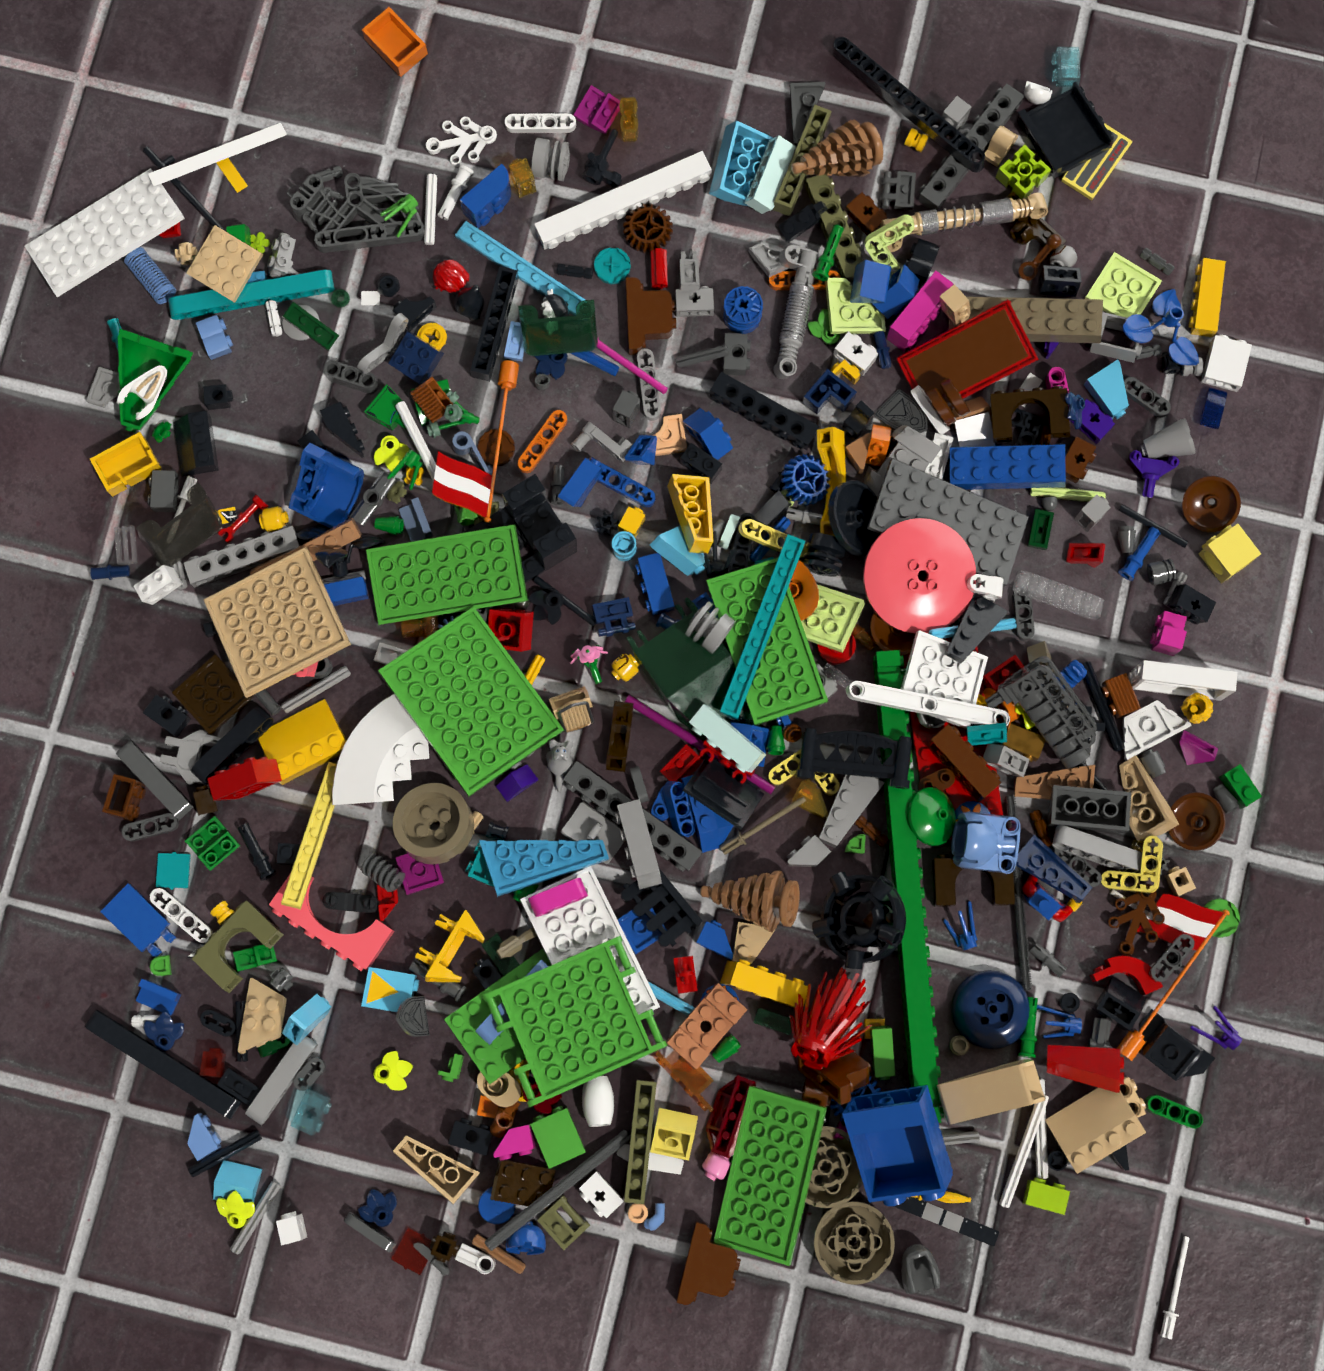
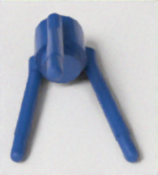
(967, 939)
(1070, 1025)

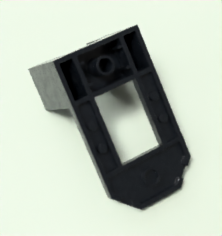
(532, 514)

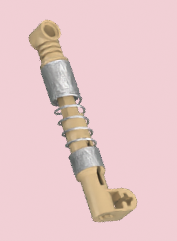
(987, 213)

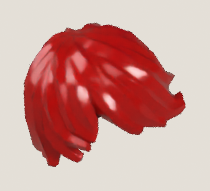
(450, 276)

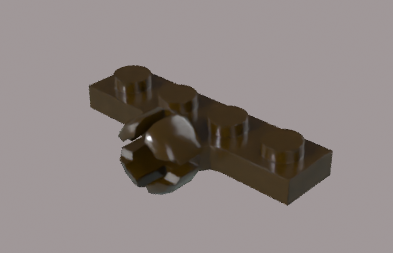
(1031, 229)

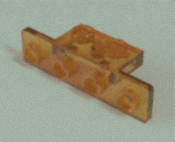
(694, 1080)

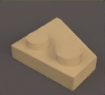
(749, 941)

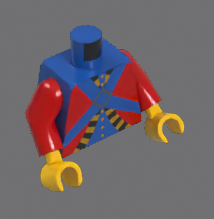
(1046, 902)

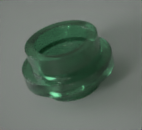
(340, 293)

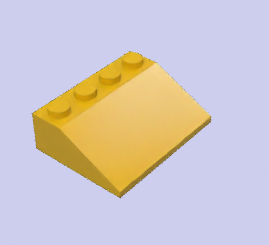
(303, 741)

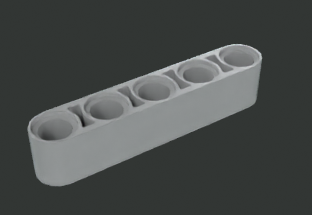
(1097, 849)
(280, 1080)

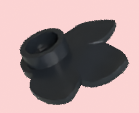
(544, 606)

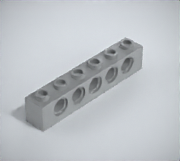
(235, 565)

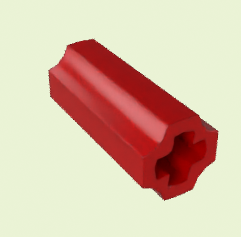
(659, 268)

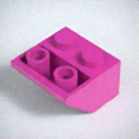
(516, 1140)

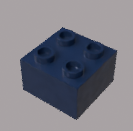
(416, 358)

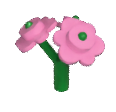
(590, 655)

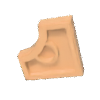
(671, 436)

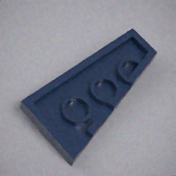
(1048, 867)

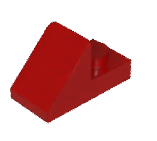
(1086, 553)

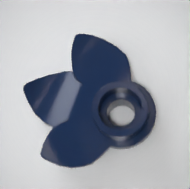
(550, 365)
(1076, 406)
(164, 1028)
(376, 1206)

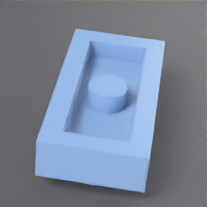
(514, 345)

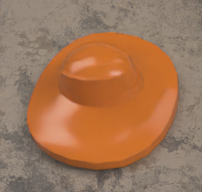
(804, 591)

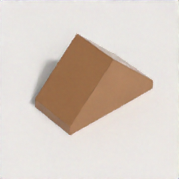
(858, 451)

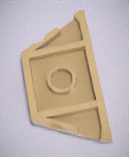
(261, 1017)

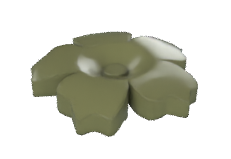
(396, 492)

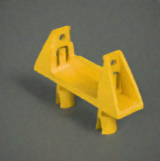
(439, 962)

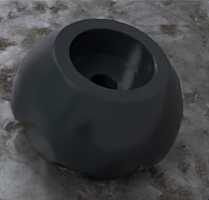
(391, 290)

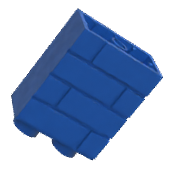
(898, 1145)

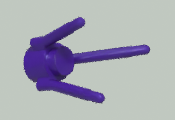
(1230, 1037)

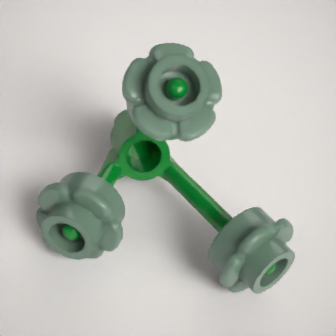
(455, 414)

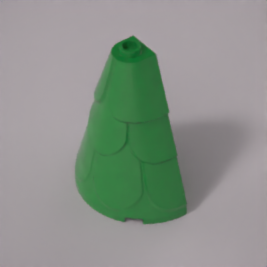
(137, 357)

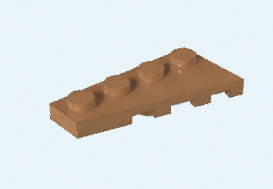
(1041, 784)

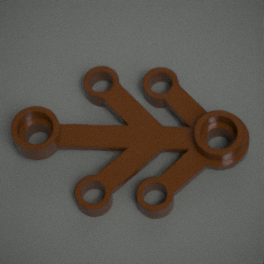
(1138, 915)

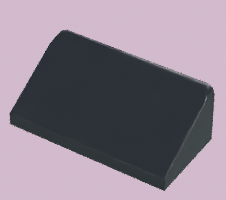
(772, 509)

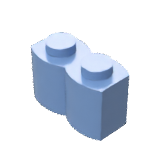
(214, 337)

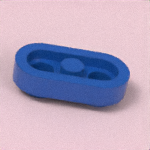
(661, 803)

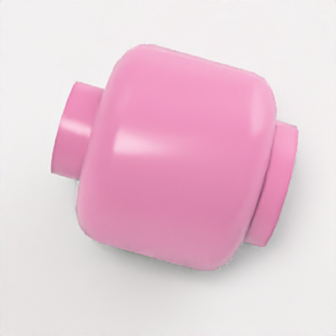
(716, 1166)

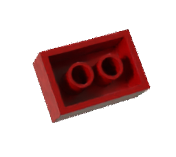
(244, 778)

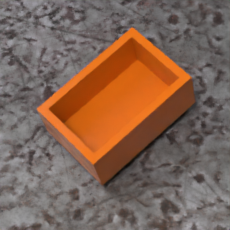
(394, 41)

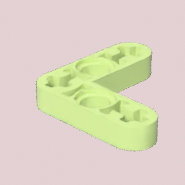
(883, 241)

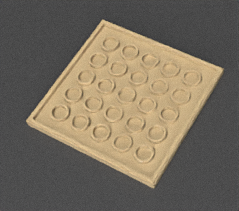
(276, 622)

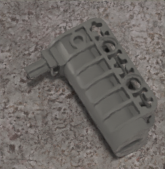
(1049, 709)

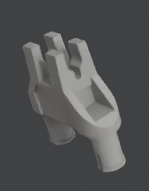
(188, 753)

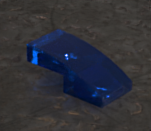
(1213, 408)

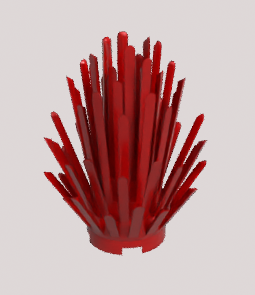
(821, 1031)

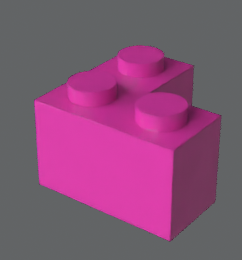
(1169, 633)

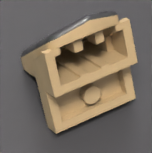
(573, 709)

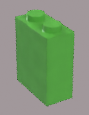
(557, 1137)

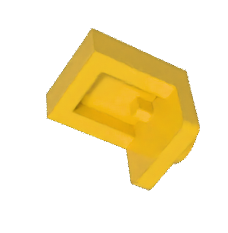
(851, 372)

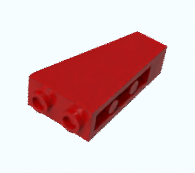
(1087, 1065)

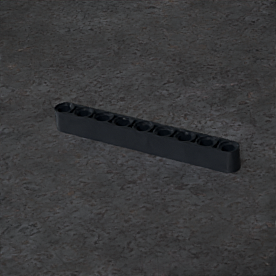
(163, 1064)

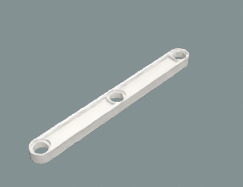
(915, 703)

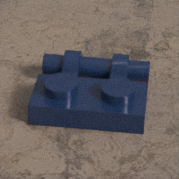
(611, 611)

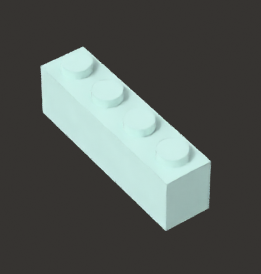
(770, 174)
(727, 738)

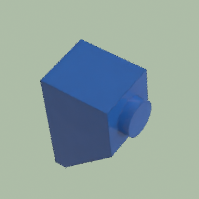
(715, 939)

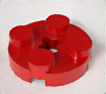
(836, 657)

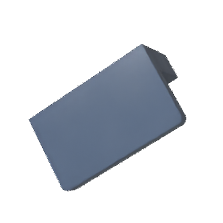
(415, 521)

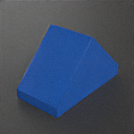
(643, 450)

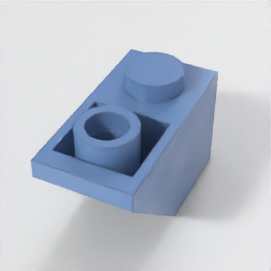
(202, 1139)

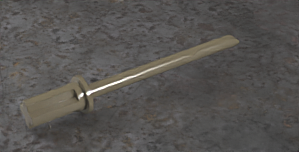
(740, 838)

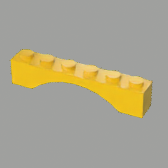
(832, 453)

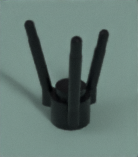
(716, 568)

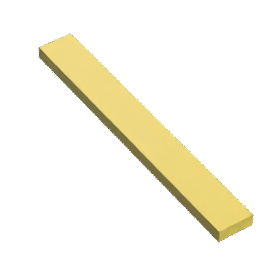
(311, 842)

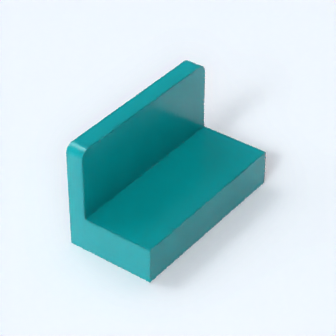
(987, 734)

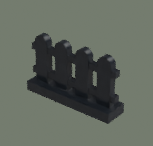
(671, 909)

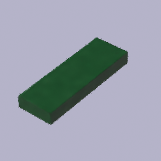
(310, 326)

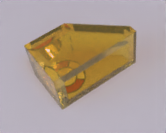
(814, 801)

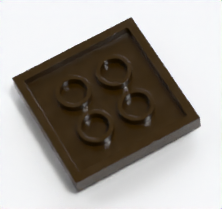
(212, 694)

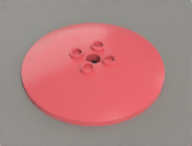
(893, 571)

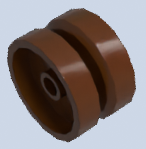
(947, 402)

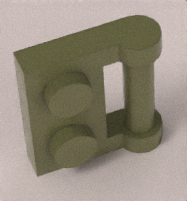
(558, 1227)

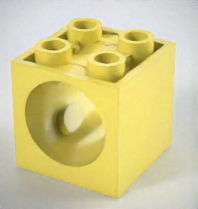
(1229, 552)

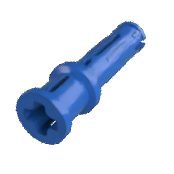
(1136, 559)

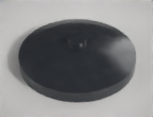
(849, 516)

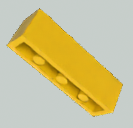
(1207, 297)

